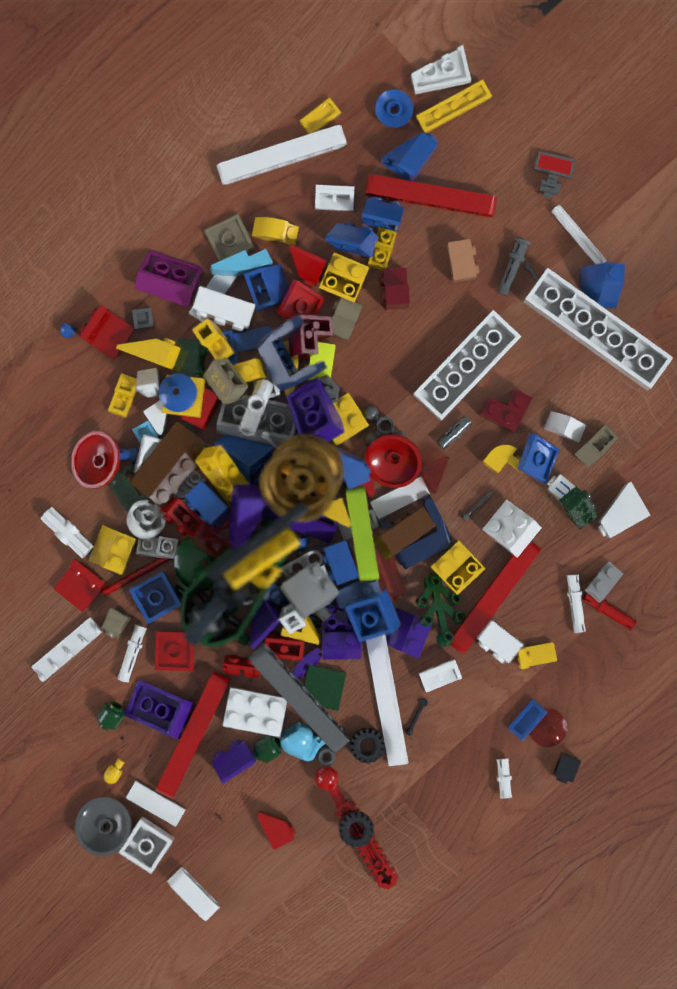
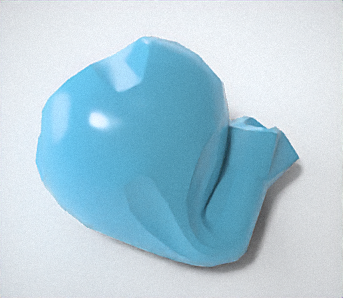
(300, 742)

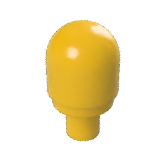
(114, 772)

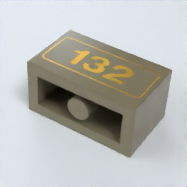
(225, 381)

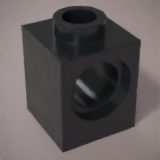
(566, 768)

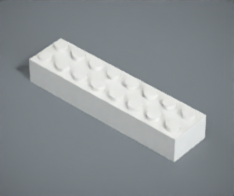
(598, 329)

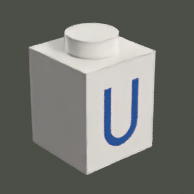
(559, 486)

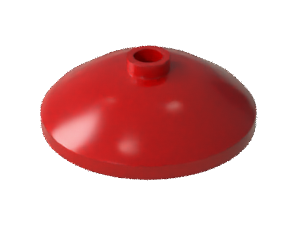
(88, 459)
(388, 469)

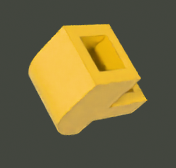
(275, 230)
(214, 339)
(500, 456)

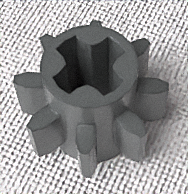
(550, 186)

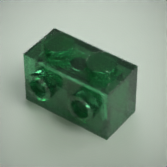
(191, 358)
(579, 507)

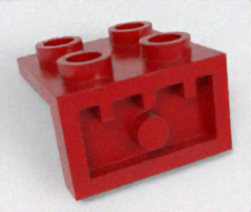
(80, 585)

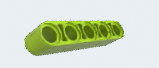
(362, 533)

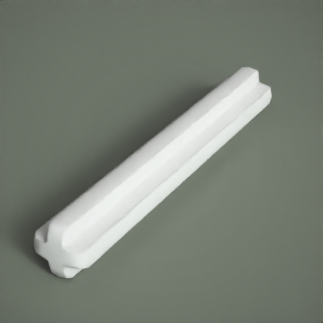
(578, 235)

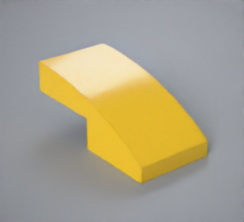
(123, 395)

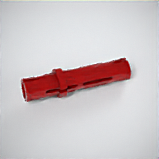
(610, 611)

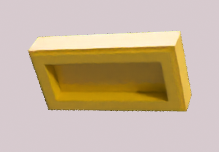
(320, 116)

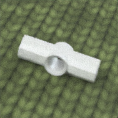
(253, 416)
(67, 532)

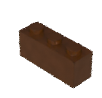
(404, 532)

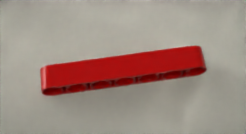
(431, 195)
(493, 598)
(193, 735)

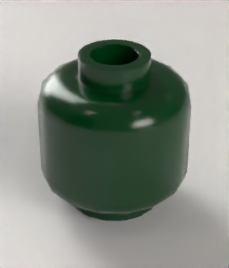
(110, 715)
(267, 748)

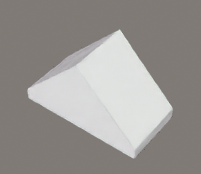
(157, 418)
(565, 426)

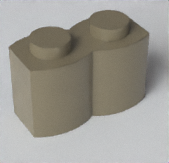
(345, 317)

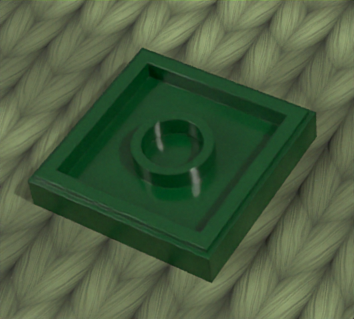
(326, 686)

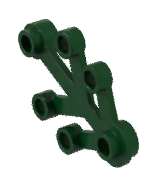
(439, 607)

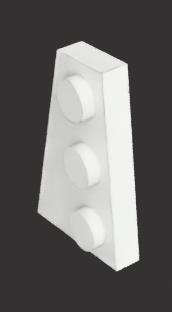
(444, 73)

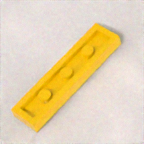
(453, 106)
(262, 558)

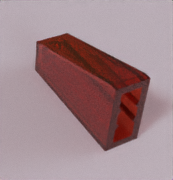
(387, 569)

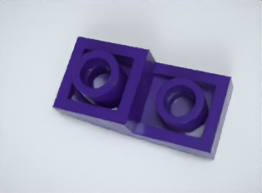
(312, 657)

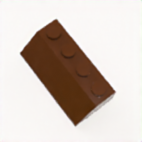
(169, 465)

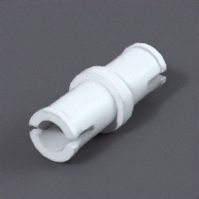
(504, 778)

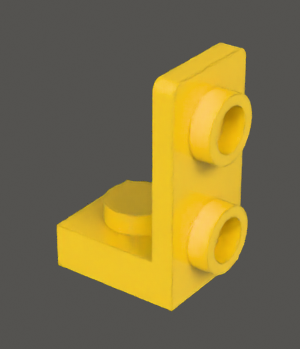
(536, 655)

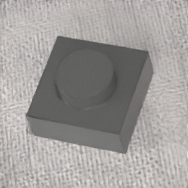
(143, 318)

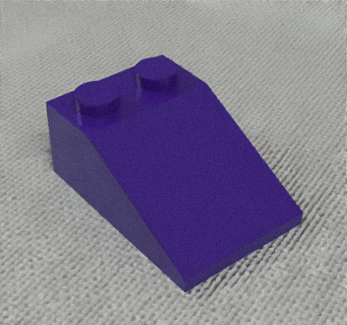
(314, 411)
(245, 513)
(159, 709)

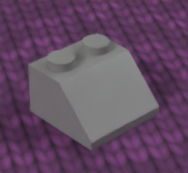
(310, 590)

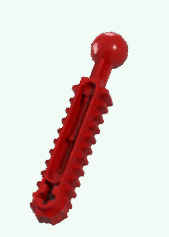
(327, 779)

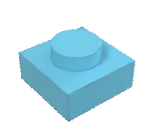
(146, 429)

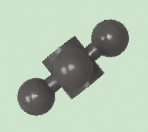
(371, 413)

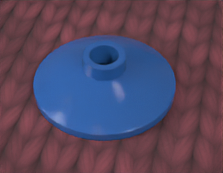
(398, 100)
(186, 396)

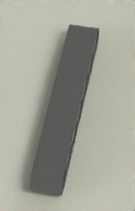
(299, 698)

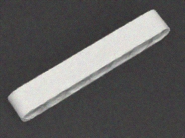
(281, 154)

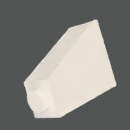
(623, 512)

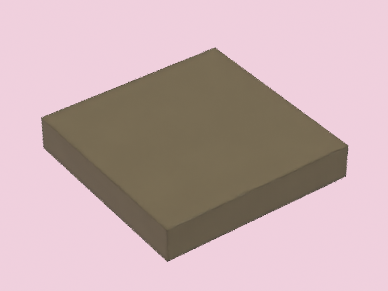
(229, 237)

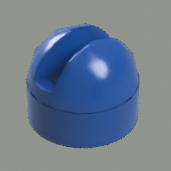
(67, 331)
(304, 542)

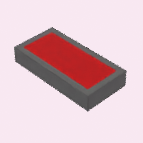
(554, 165)

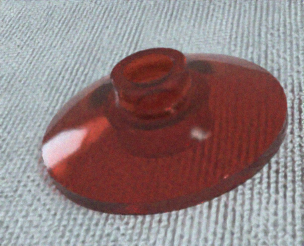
(558, 732)

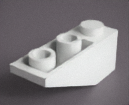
(148, 382)

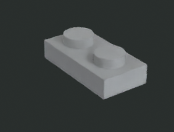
(604, 582)

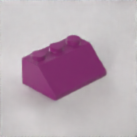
(168, 278)

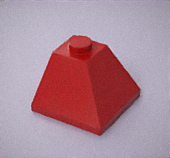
(308, 266)

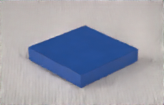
(538, 458)

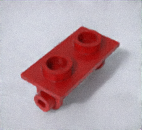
(233, 664)

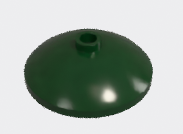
(189, 566)

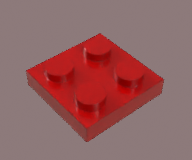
(300, 301)
(173, 652)

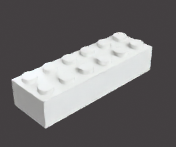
(466, 365)

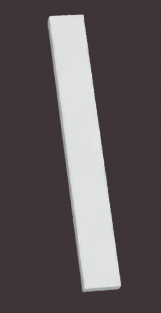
(387, 701)

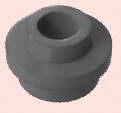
(324, 762)

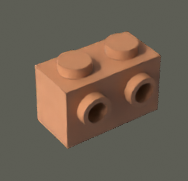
(462, 260)

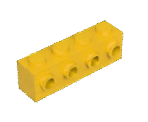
(220, 471)

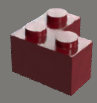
(395, 289)
(304, 341)
(507, 415)

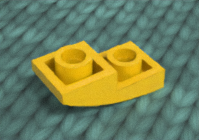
(382, 249)

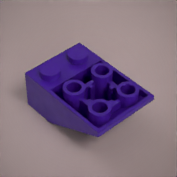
(339, 636)

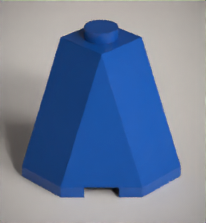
(411, 156)
(603, 283)
(247, 455)

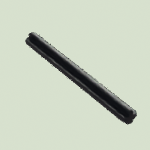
(257, 541)

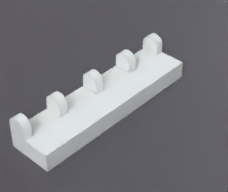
(67, 649)

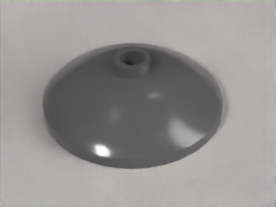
(92, 830)

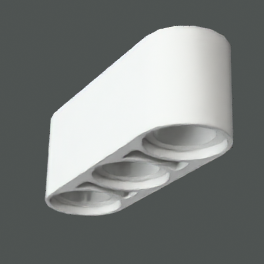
(193, 894)

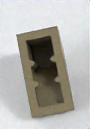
(596, 446)
(115, 622)

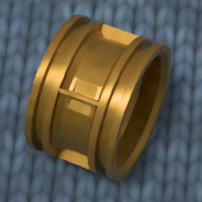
(295, 459)

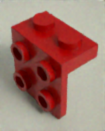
(106, 331)

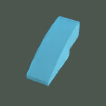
(241, 263)

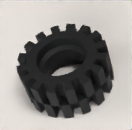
(359, 754)
(360, 840)

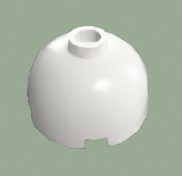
(145, 520)

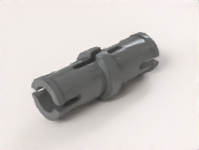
(454, 432)

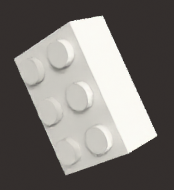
(223, 309)
(255, 711)

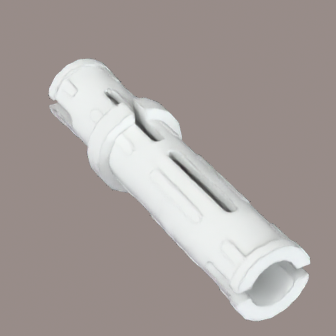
(576, 603)
(134, 645)

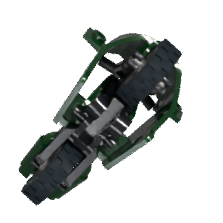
(206, 621)

